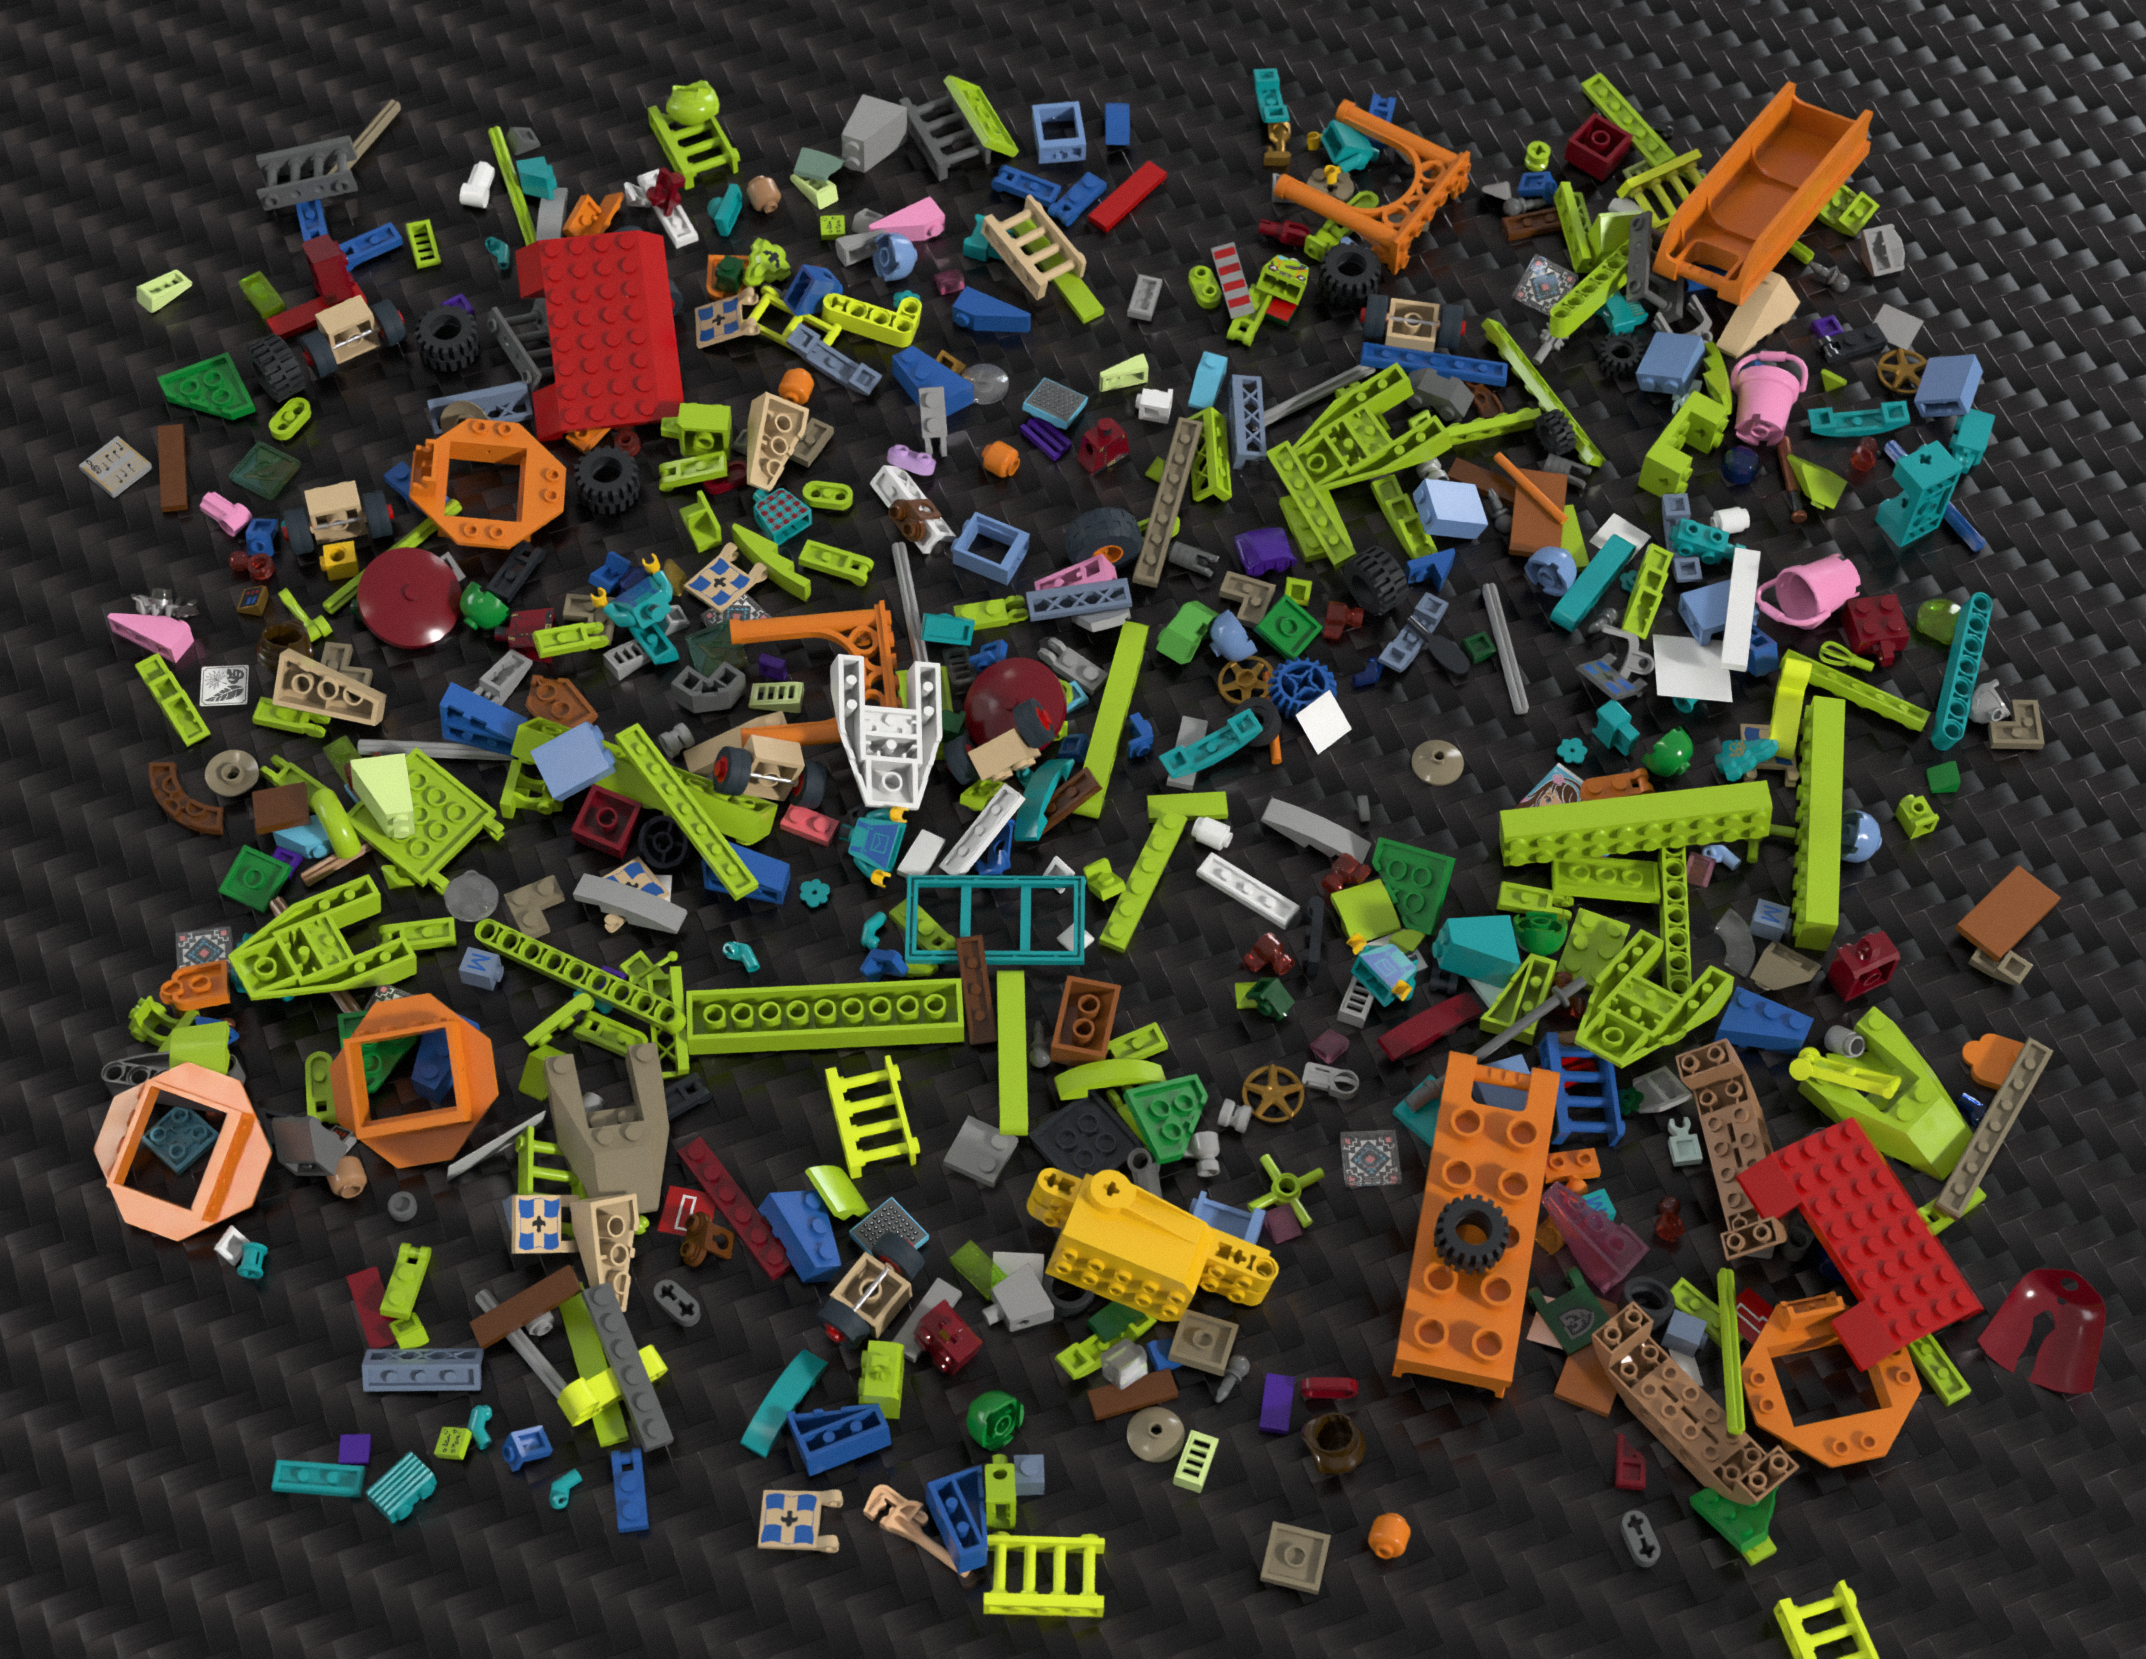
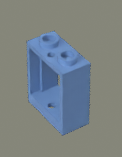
(1048, 150)
(995, 530)

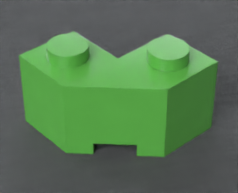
(1186, 631)

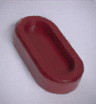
(735, 477)
(1329, 1387)

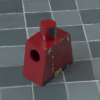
(1102, 446)
(521, 631)

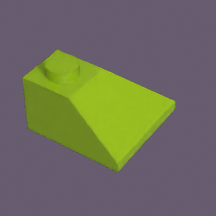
(1608, 234)
(1817, 482)

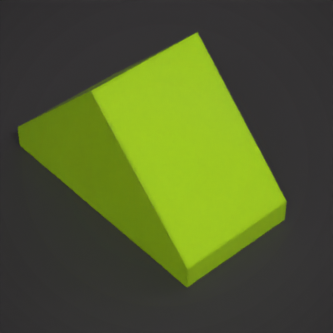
(532, 1079)

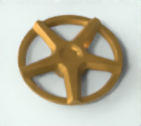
(1903, 371)
(1245, 680)
(1273, 1093)

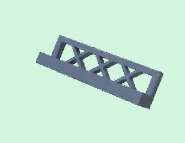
(498, 398)
(1237, 420)
(1078, 599)
(422, 1369)

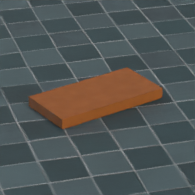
(1531, 523)
(2007, 913)
(1584, 1379)

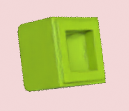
(409, 1333)

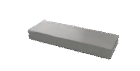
(1189, 733)
(939, 1291)

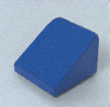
(1074, 747)
(1159, 1352)

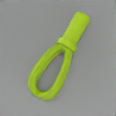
(1850, 660)

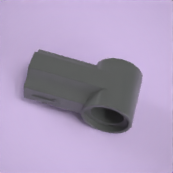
(1147, 1177)

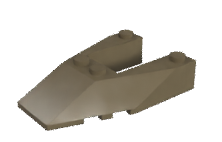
(617, 1147)

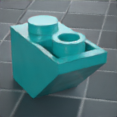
(537, 177)

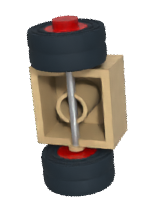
(1412, 323)
(350, 331)
(336, 516)
(1004, 753)
(770, 771)
(871, 1292)

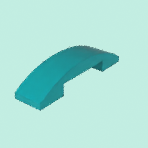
(1269, 96)
(1858, 423)
(1213, 747)
(1030, 815)
(782, 1398)

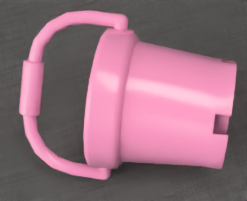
(1765, 397)
(1811, 591)

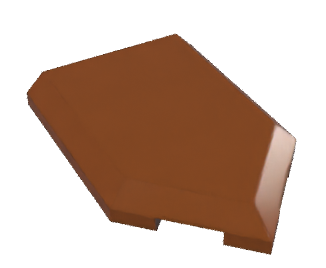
(558, 702)

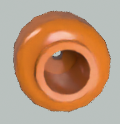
(796, 386)
(1000, 459)
(1389, 1535)

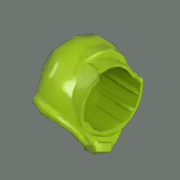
(692, 103)

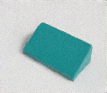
(655, 644)

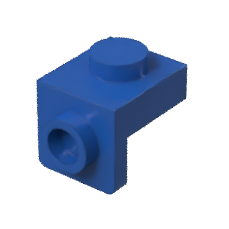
(607, 575)
(988, 655)
(1142, 734)
(883, 962)

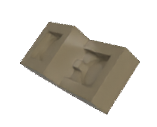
(2009, 969)

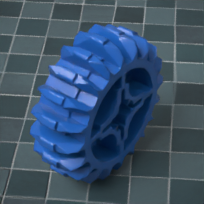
(1297, 681)

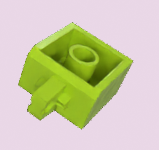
(700, 429)
(882, 1377)

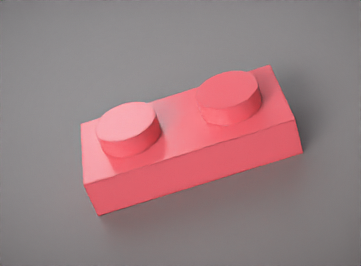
(810, 825)

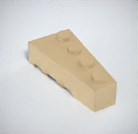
(323, 691)

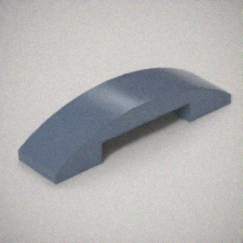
(831, 362)
(1673, 509)
(1408, 643)

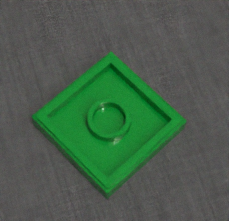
(1288, 628)
(255, 879)

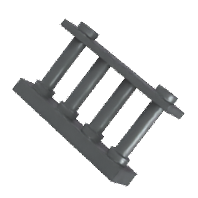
(931, 146)
(305, 158)
(1638, 276)
(513, 343)

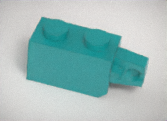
(1971, 438)

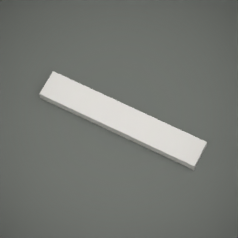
(1740, 610)

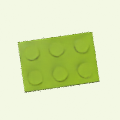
(1302, 533)
(1592, 946)

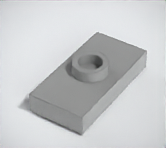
(1144, 297)

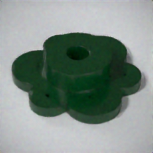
(1629, 1100)

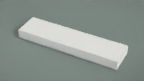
(676, 225)
(982, 831)
(1248, 890)

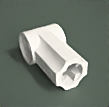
(476, 191)

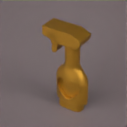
(1280, 135)

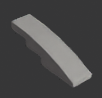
(552, 216)
(503, 677)
(1315, 830)
(634, 904)

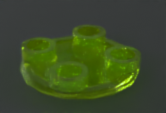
(1938, 619)

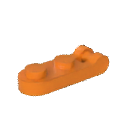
(1616, 785)

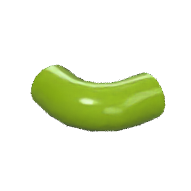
(336, 823)

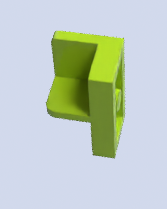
(701, 524)

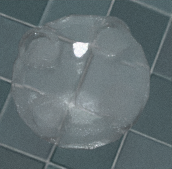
(471, 897)

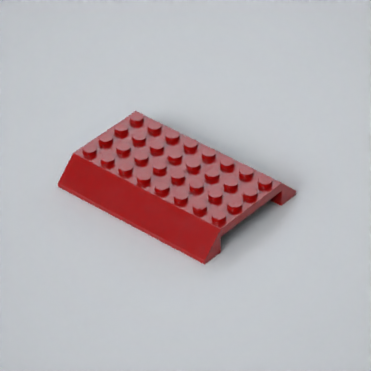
(606, 331)
(1871, 1235)

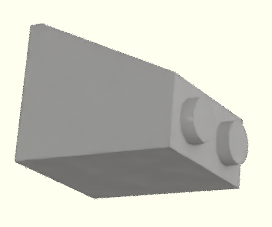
(873, 133)

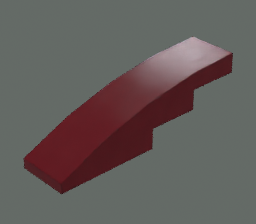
(1429, 1026)

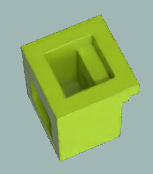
(1916, 816)

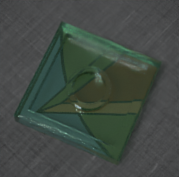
(265, 470)
(713, 647)

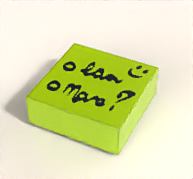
(832, 227)
(453, 1443)

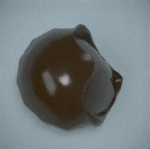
(278, 638)
(1329, 1430)

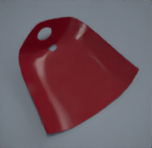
(2071, 1350)

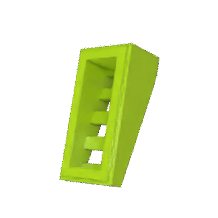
(418, 228)

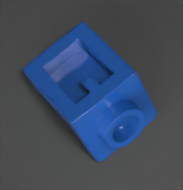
(1538, 185)
(261, 535)
(525, 1446)

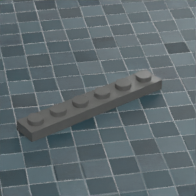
(627, 1366)

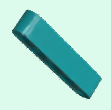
(1592, 582)

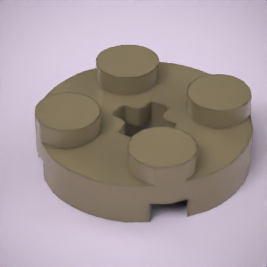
(1342, 189)

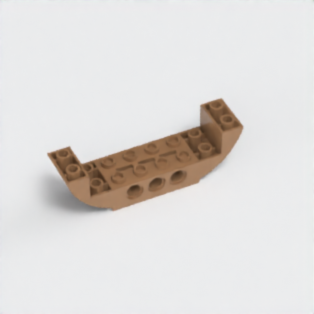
(1734, 1139)
(1683, 1413)

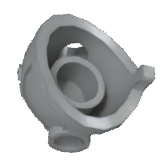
(1987, 704)

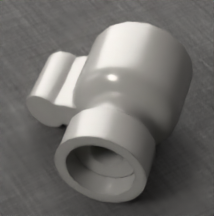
(1205, 1148)

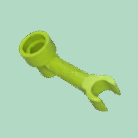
(316, 627)

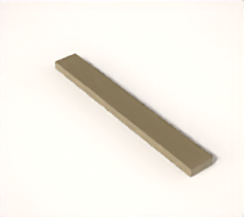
(1167, 502)
(1992, 1129)

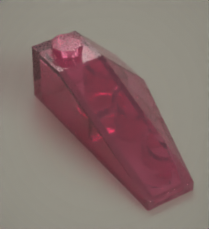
(1598, 1244)

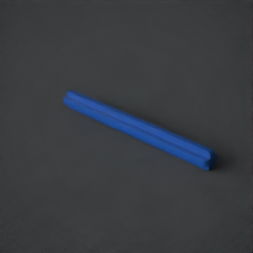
(1951, 514)

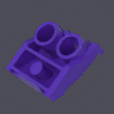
(1264, 551)

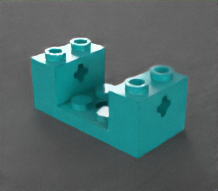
(1928, 485)

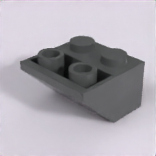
(307, 1146)

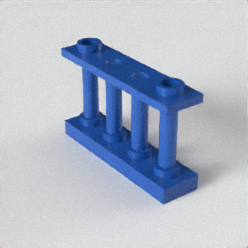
(1562, 1126)

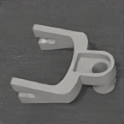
(1698, 312)
(1633, 655)

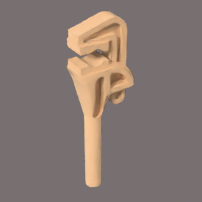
(905, 1520)

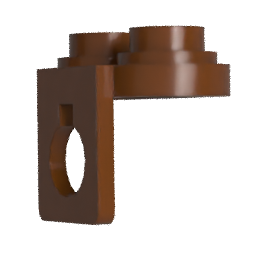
(910, 519)
(699, 1239)

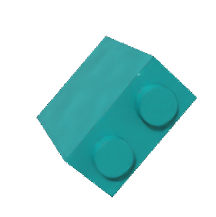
(1478, 949)

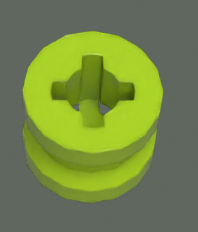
(1537, 156)

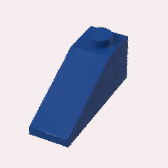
(987, 313)
(1762, 653)

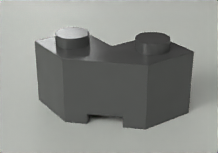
(1447, 396)
(709, 694)

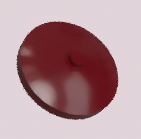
(409, 598)
(1003, 687)

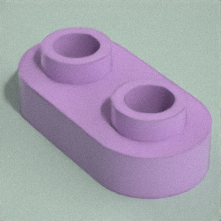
(910, 460)

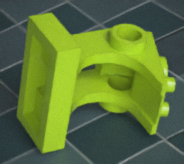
(518, 791)
(149, 1016)

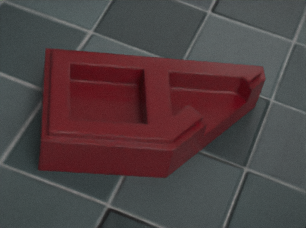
(1630, 1466)

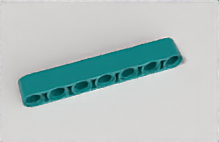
(1961, 671)

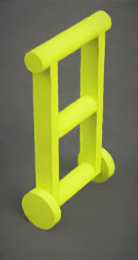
(771, 296)
(1843, 1074)

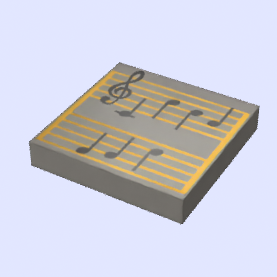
(115, 467)

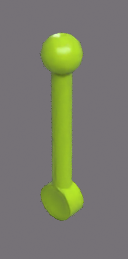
(634, 979)

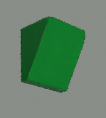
(1943, 778)

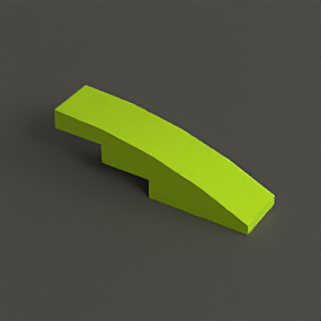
(1717, 377)
(1402, 517)
(778, 567)
(1647, 591)
(172, 699)

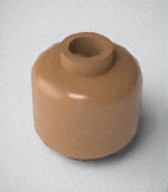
(763, 194)
(348, 1177)

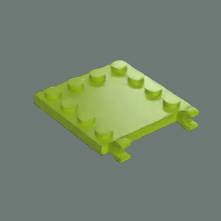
(444, 822)

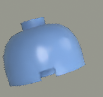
(894, 256)
(1553, 569)
(1230, 638)
(1859, 836)

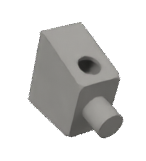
(1019, 1301)

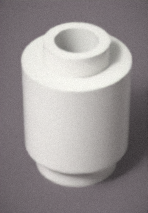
(1731, 520)
(1212, 833)

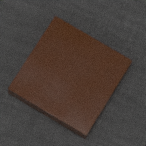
(281, 808)

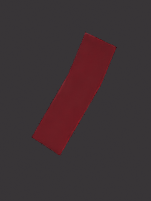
(368, 1297)

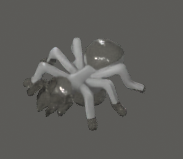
(161, 601)

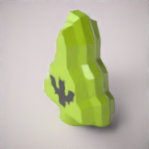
(765, 264)

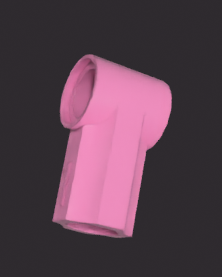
(230, 516)

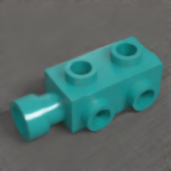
(1702, 541)

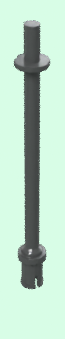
(1432, 1089)

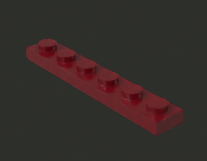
(735, 1208)

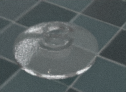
(988, 390)

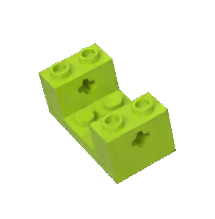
(1697, 424)

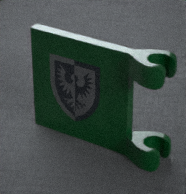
(1572, 1315)

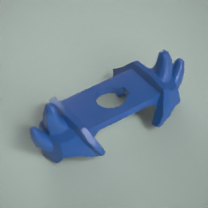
(997, 862)

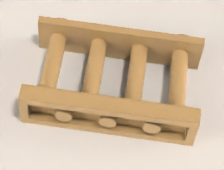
(1023, 264)

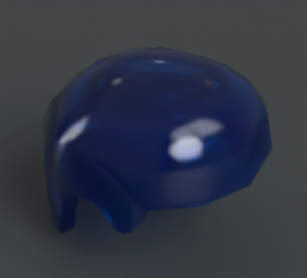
(1740, 465)

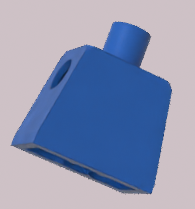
(809, 290)

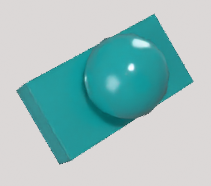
(726, 209)
(947, 629)

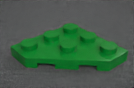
(209, 387)
(1414, 881)
(378, 1057)
(1167, 1114)
(1739, 1523)

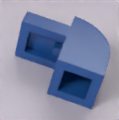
(1117, 123)

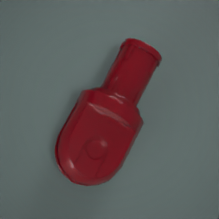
(1287, 232)

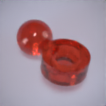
(625, 433)
(1863, 456)
(259, 565)
(1669, 1224)

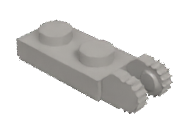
(933, 417)
(1073, 666)

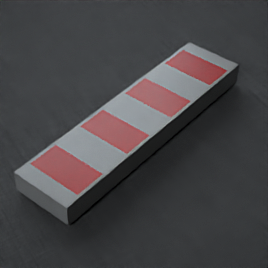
(1232, 280)

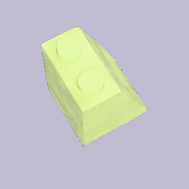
(386, 792)

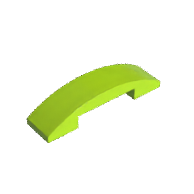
(1106, 1073)
(1085, 1357)

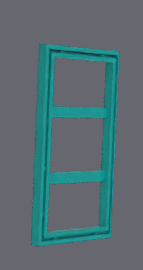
(966, 883)

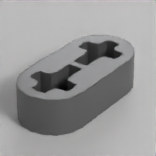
(681, 1298)
(1634, 1541)

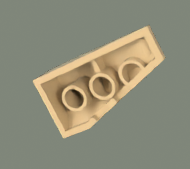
(1763, 311)
(702, 757)

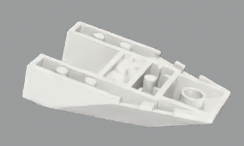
(886, 745)

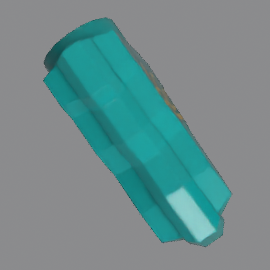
(1743, 756)

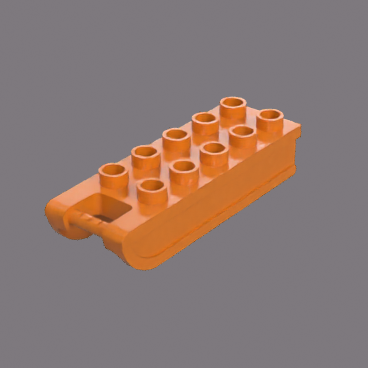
(1762, 195)
(1460, 1322)

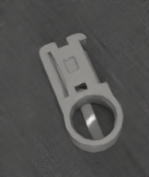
(1324, 1079)

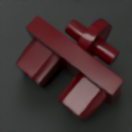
(665, 192)

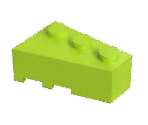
(1522, 995)

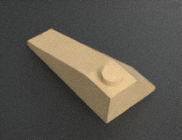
(771, 438)
(605, 1239)

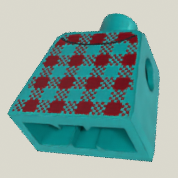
(780, 514)

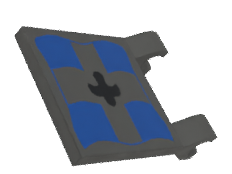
(1609, 679)

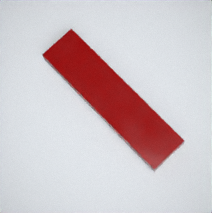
(1127, 196)
(303, 316)

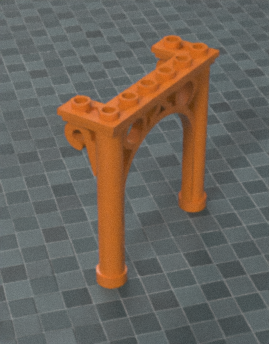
(1388, 239)
(863, 629)

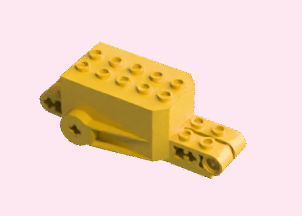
(1142, 1247)

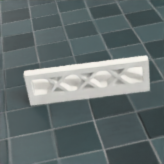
(892, 487)

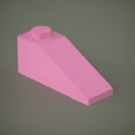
(916, 221)
(1088, 571)
(154, 633)

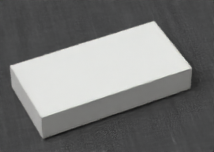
(921, 854)

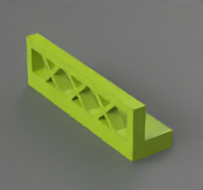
(1571, 222)
(1216, 454)
(679, 1039)

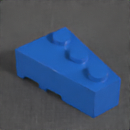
(918, 370)
(478, 721)
(770, 873)
(1763, 1024)
(432, 1067)
(805, 1231)
(838, 1435)
(961, 1517)

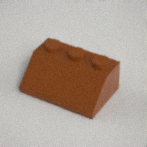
(1084, 1021)

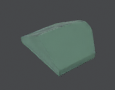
(817, 164)

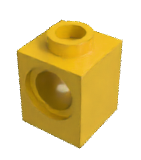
(347, 560)

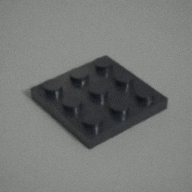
(1085, 1138)

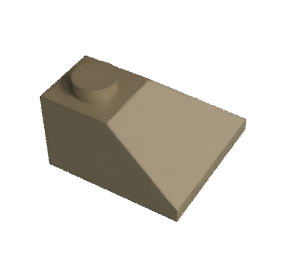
(1783, 967)

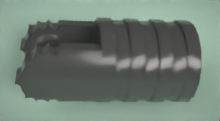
(1560, 465)
(1187, 557)

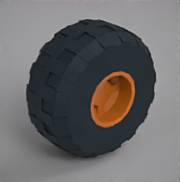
(1105, 532)

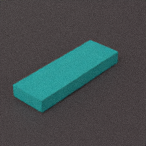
(318, 1478)

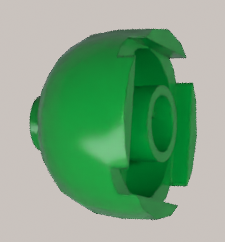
(482, 609)
(1670, 754)
(1539, 932)
(993, 1418)

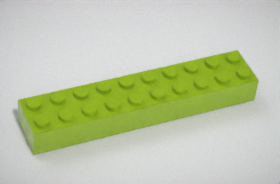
(737, 816)
(1635, 823)
(1819, 824)
(824, 1016)

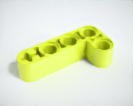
(873, 321)
(1788, 705)
(588, 1398)

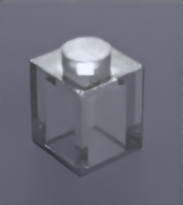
(1124, 1363)

